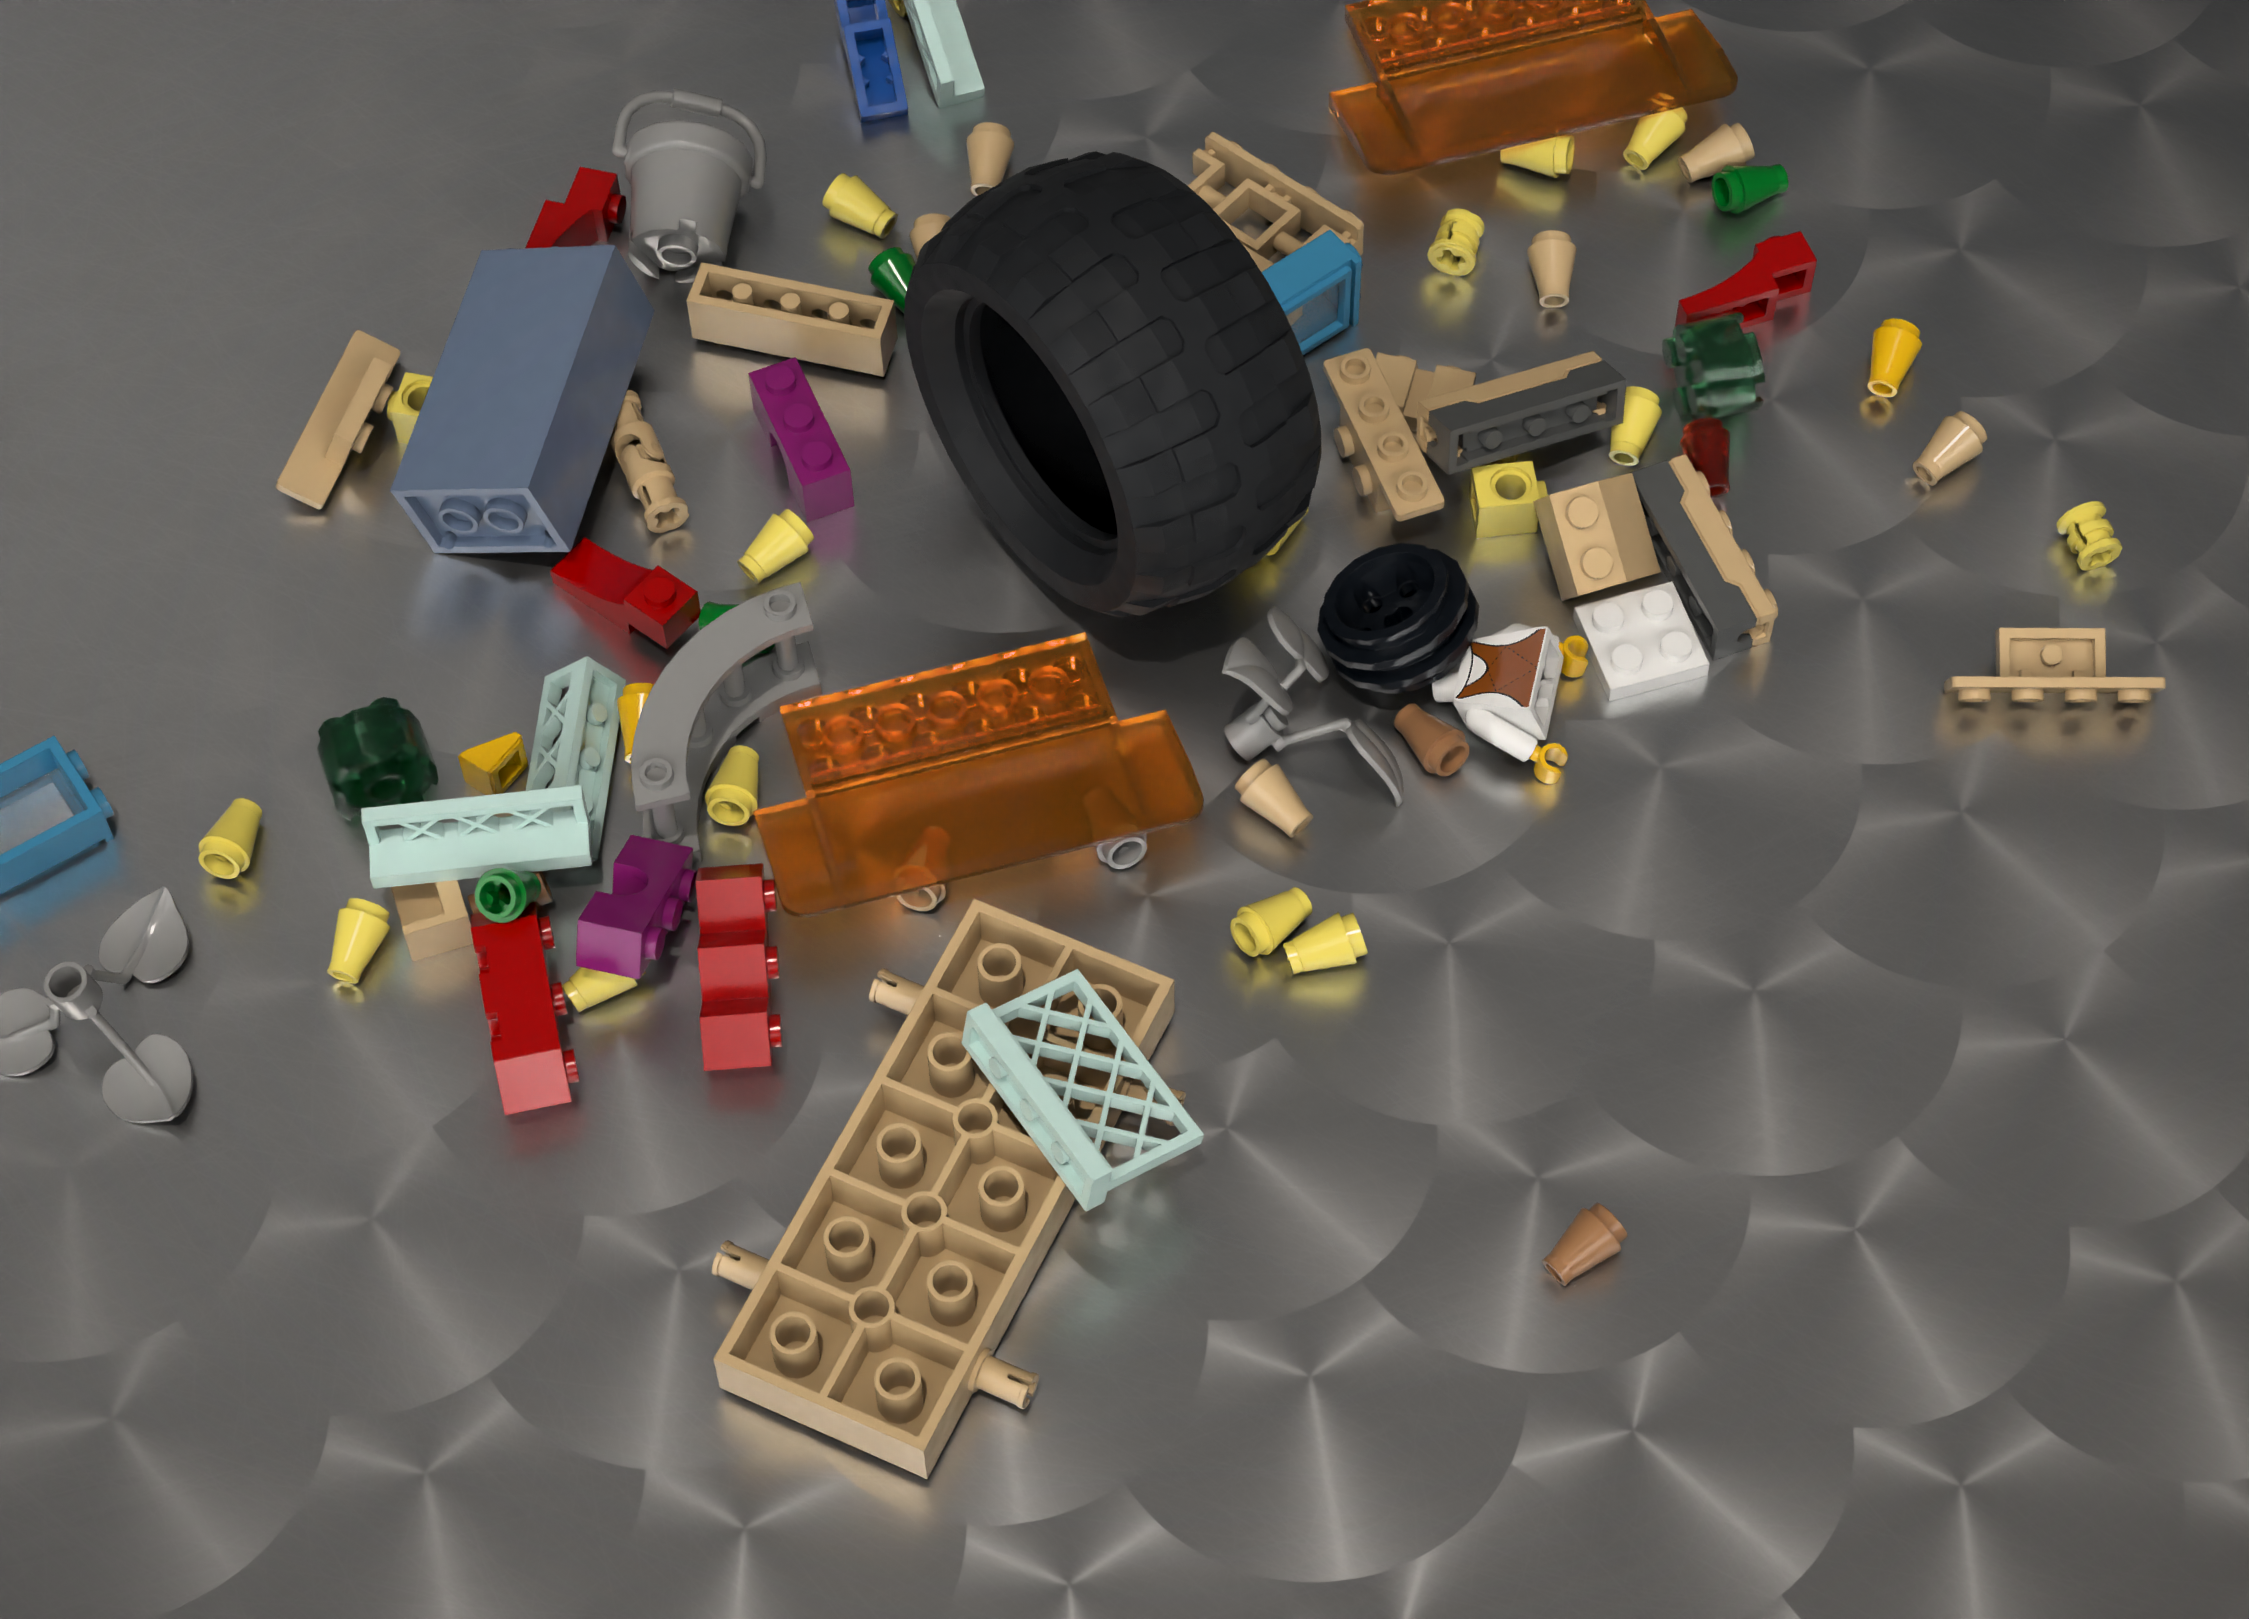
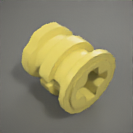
(1456, 241)
(2089, 535)

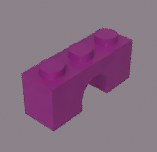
(809, 449)
(629, 927)

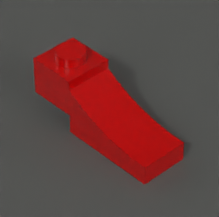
(585, 217)
(1777, 271)
(628, 593)

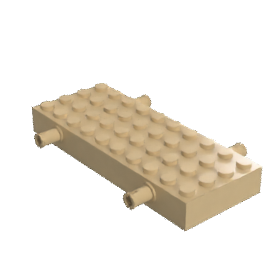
(928, 1207)

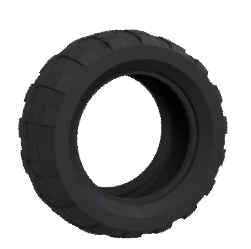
(1114, 382)

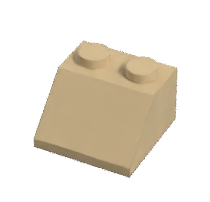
(1596, 536)

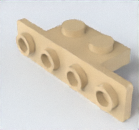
(340, 419)
(1378, 439)
(2052, 662)

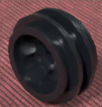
(1398, 618)

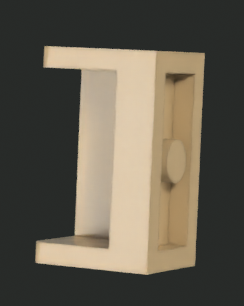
(433, 918)

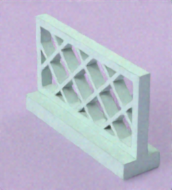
(1036, 1098)

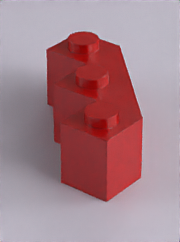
(736, 967)
(523, 1011)

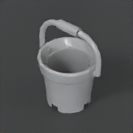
(685, 183)

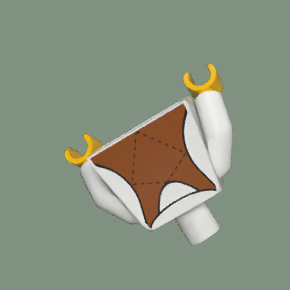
(1510, 691)

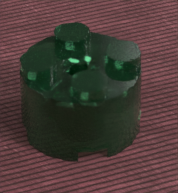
(1714, 367)
(375, 757)

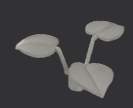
(1265, 720)
(141, 943)

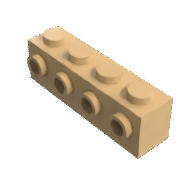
(792, 319)

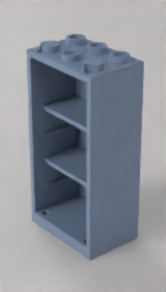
(524, 400)

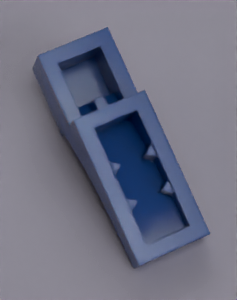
(872, 58)

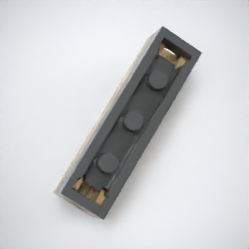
(1520, 412)
(1703, 559)

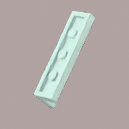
(945, 51)
(587, 738)
(479, 841)

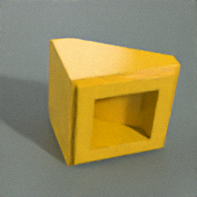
(494, 764)

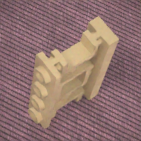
(1269, 194)

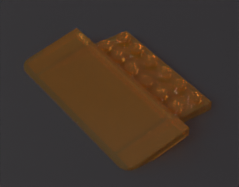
(1515, 72)
(966, 777)

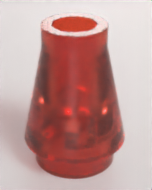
(1708, 450)

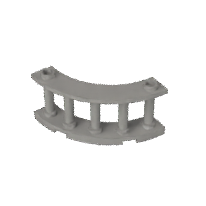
(710, 699)

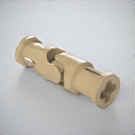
(646, 468)

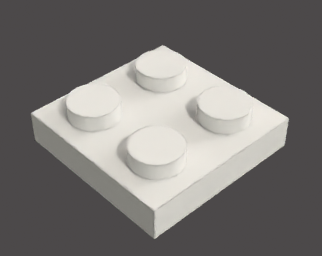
(1641, 641)

